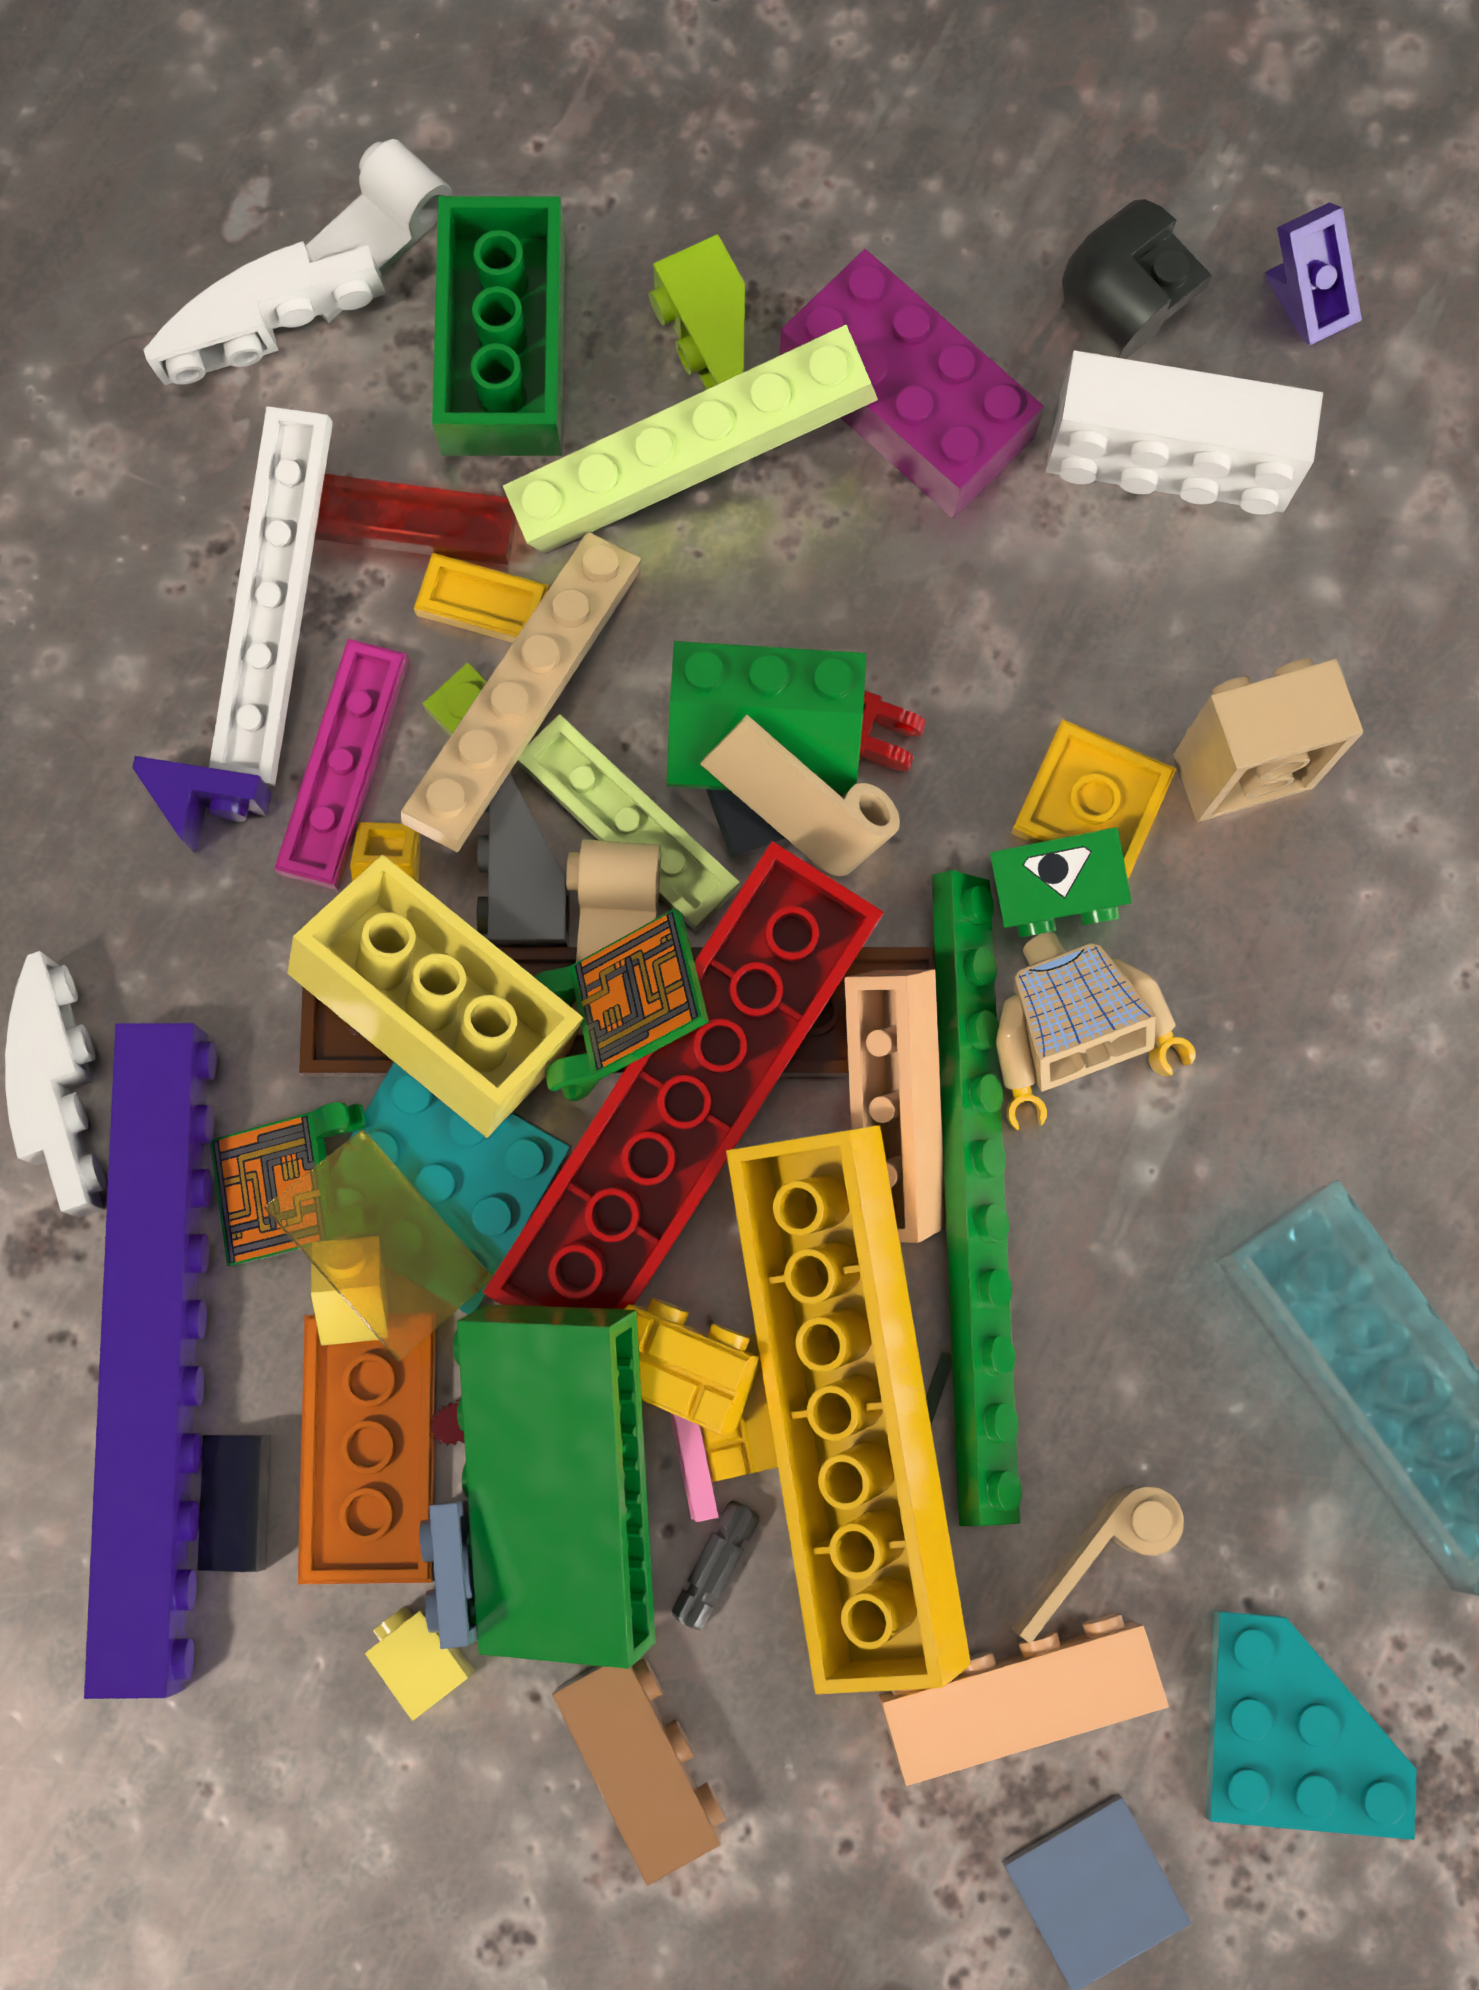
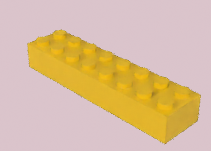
(849, 1413)

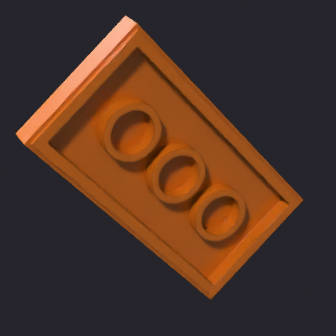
(366, 1461)

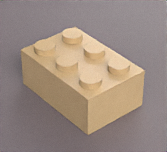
(1266, 738)

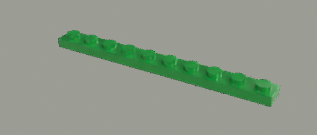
(975, 1202)

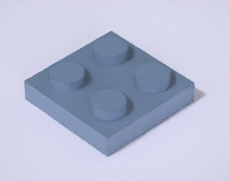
(445, 1544)

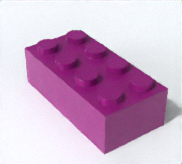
(941, 402)

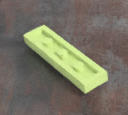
(621, 812)

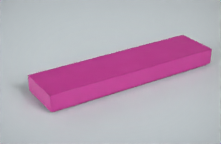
(342, 764)

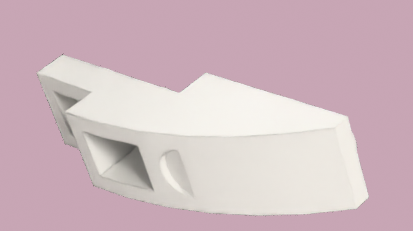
(238, 313)
(42, 1062)

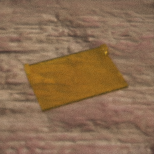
(379, 1244)

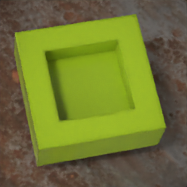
(455, 698)

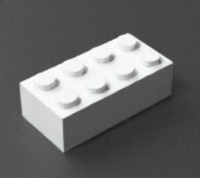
(1183, 433)

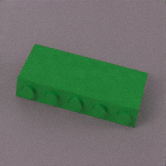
(556, 1483)

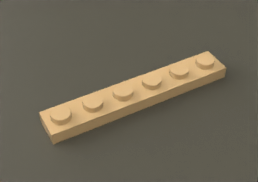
(520, 692)

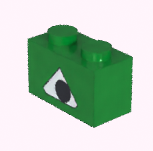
(1061, 879)

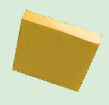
(1093, 787)

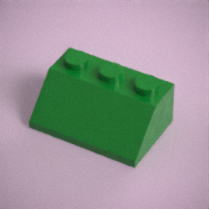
(796, 695)

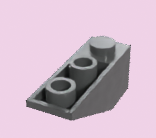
(525, 883)

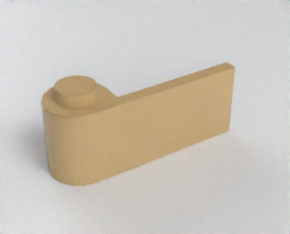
(824, 826)
(615, 891)
(1134, 1518)

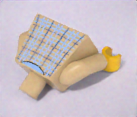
(1079, 1017)

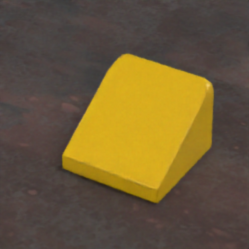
(392, 840)

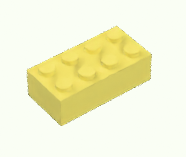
(433, 994)

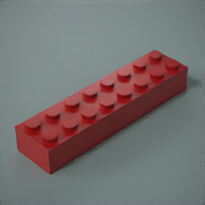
(692, 1099)

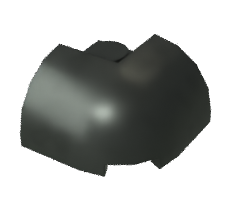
(1130, 279)

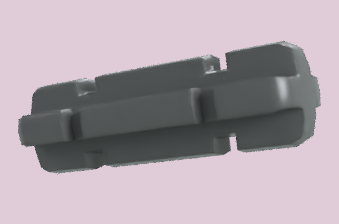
(715, 1565)

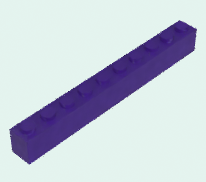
(149, 1364)

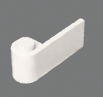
(391, 212)

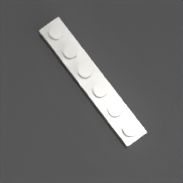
(271, 593)

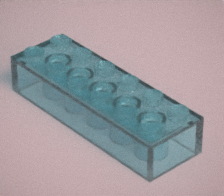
(1374, 1365)

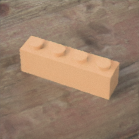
(898, 1087)
(1025, 1699)

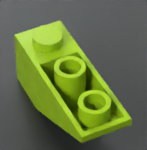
(706, 306)

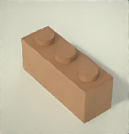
(641, 1767)

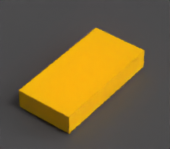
(477, 598)

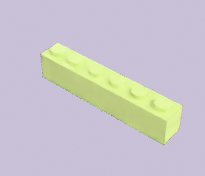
(691, 441)

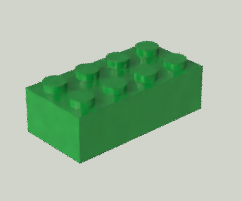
(499, 326)

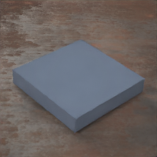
(1096, 1893)

